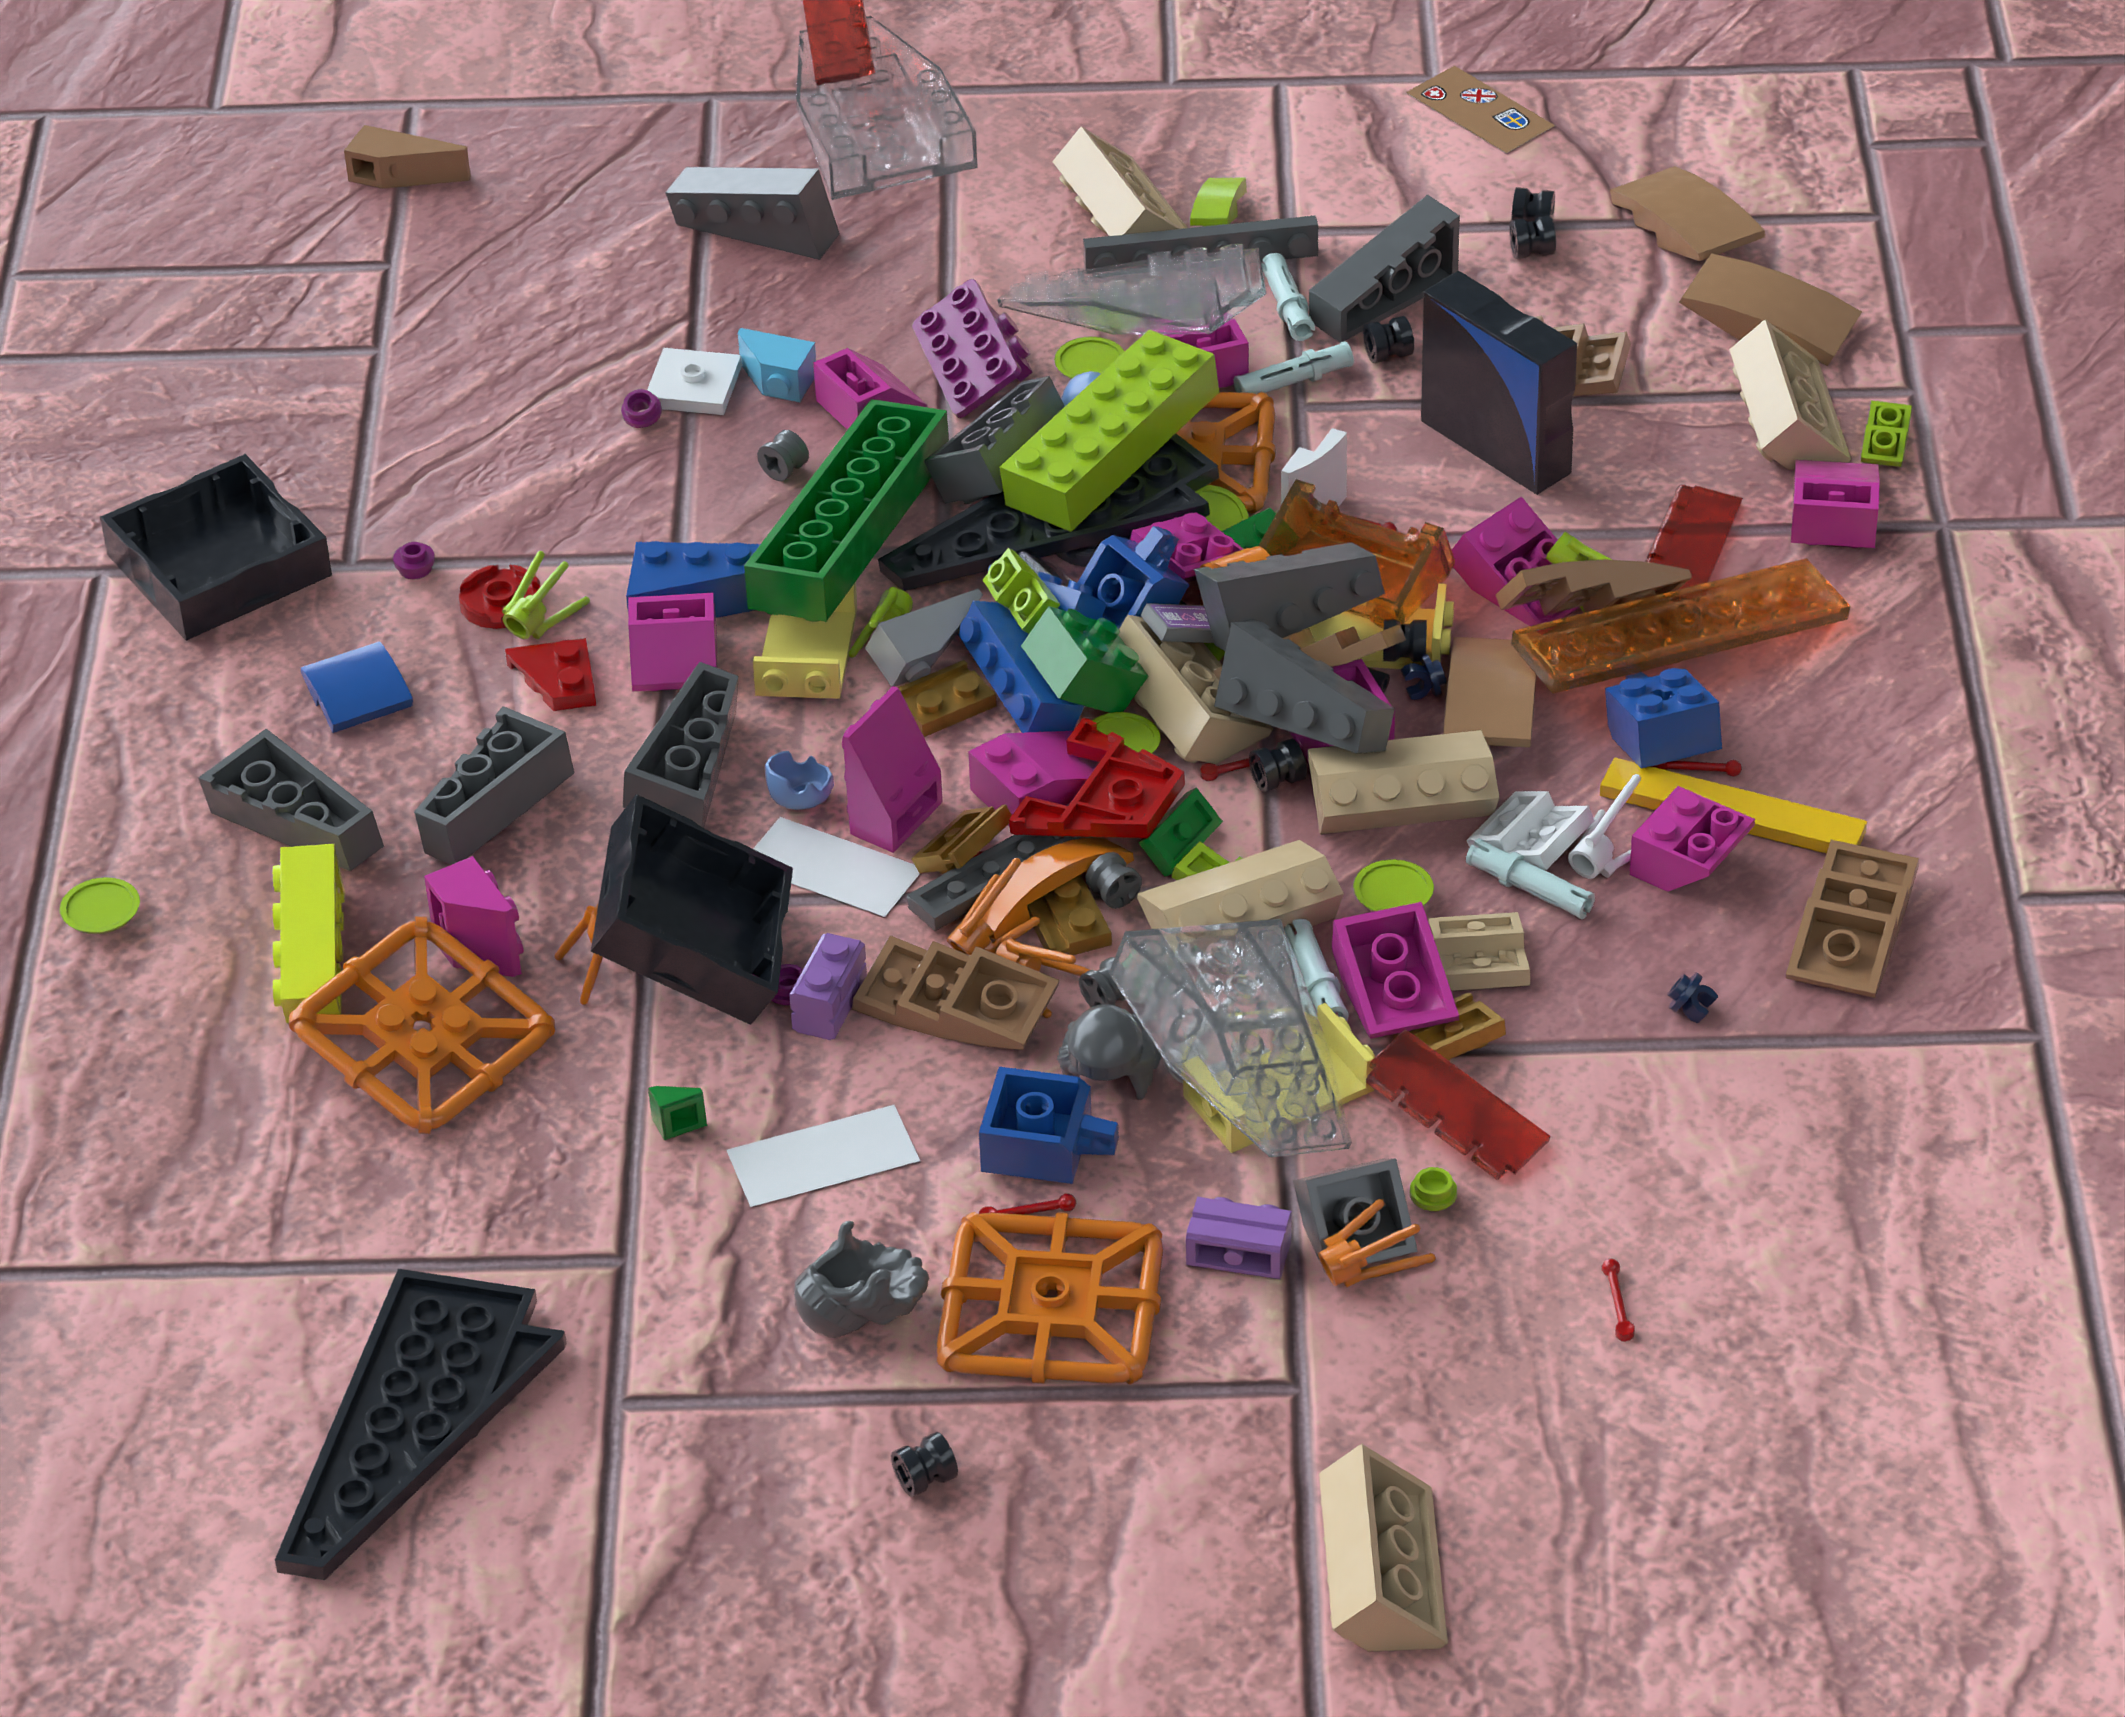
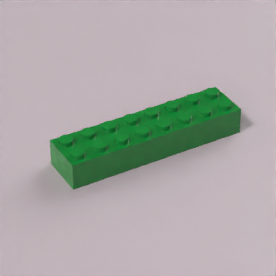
(845, 511)

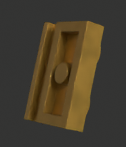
(947, 697)
(962, 839)
(1070, 919)
(1472, 1031)

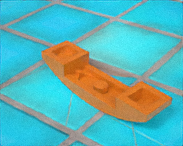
(1042, 875)

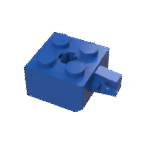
(1134, 574)
(1663, 717)
(1041, 1126)

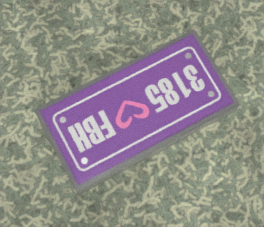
(1178, 622)

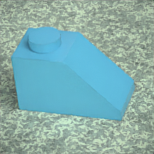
(777, 363)

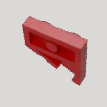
(557, 672)

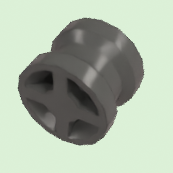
(783, 455)
(1113, 880)
(1099, 986)

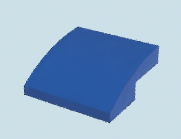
(357, 686)

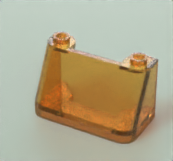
(1407, 562)

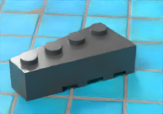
(757, 206)
(1388, 271)
(971, 460)
(1288, 590)
(1288, 689)
(687, 746)
(493, 785)
(290, 800)

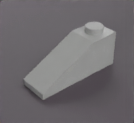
(914, 641)

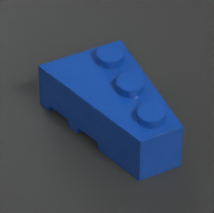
(692, 569)

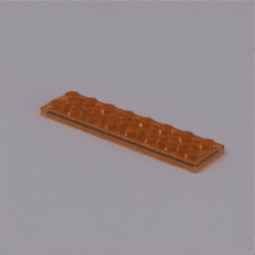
(1679, 625)

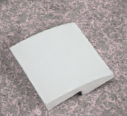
(1323, 468)
(1534, 827)

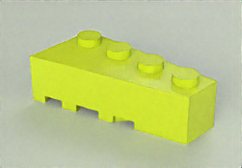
(308, 924)

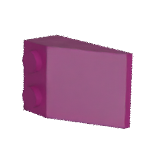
(1025, 766)
(1393, 970)

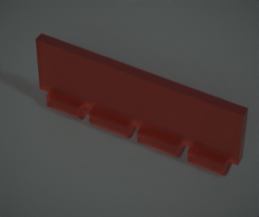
(838, 40)
(1695, 531)
(1465, 1107)

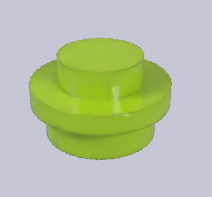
(1433, 1189)

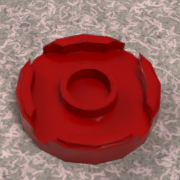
(489, 592)

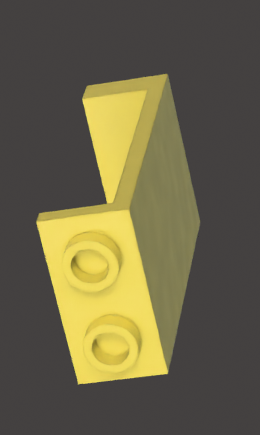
(1437, 638)
(805, 655)
(1350, 1063)

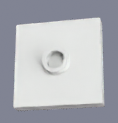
(695, 380)

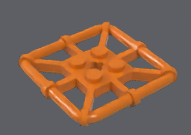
(1211, 436)
(422, 1051)
(1069, 1315)

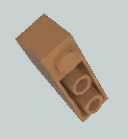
(400, 159)

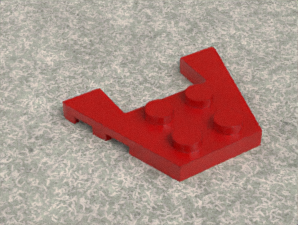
(1119, 799)

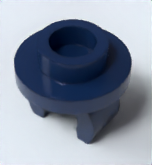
(1430, 675)
(1688, 994)

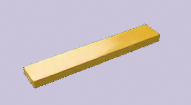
(1773, 817)

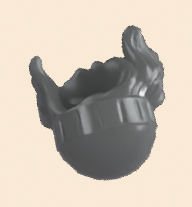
(1109, 1045)
(858, 1285)

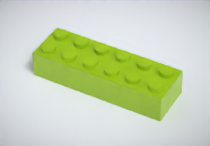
(1109, 430)

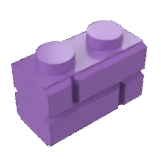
(828, 986)
(1239, 1237)

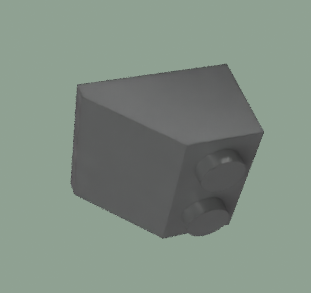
(1339, 1196)

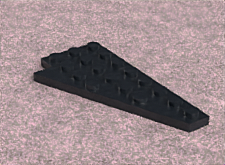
(982, 533)
(425, 1385)

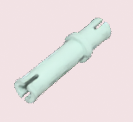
(1291, 305)
(1308, 366)
(1515, 871)
(1320, 982)

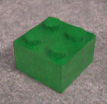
(1085, 660)

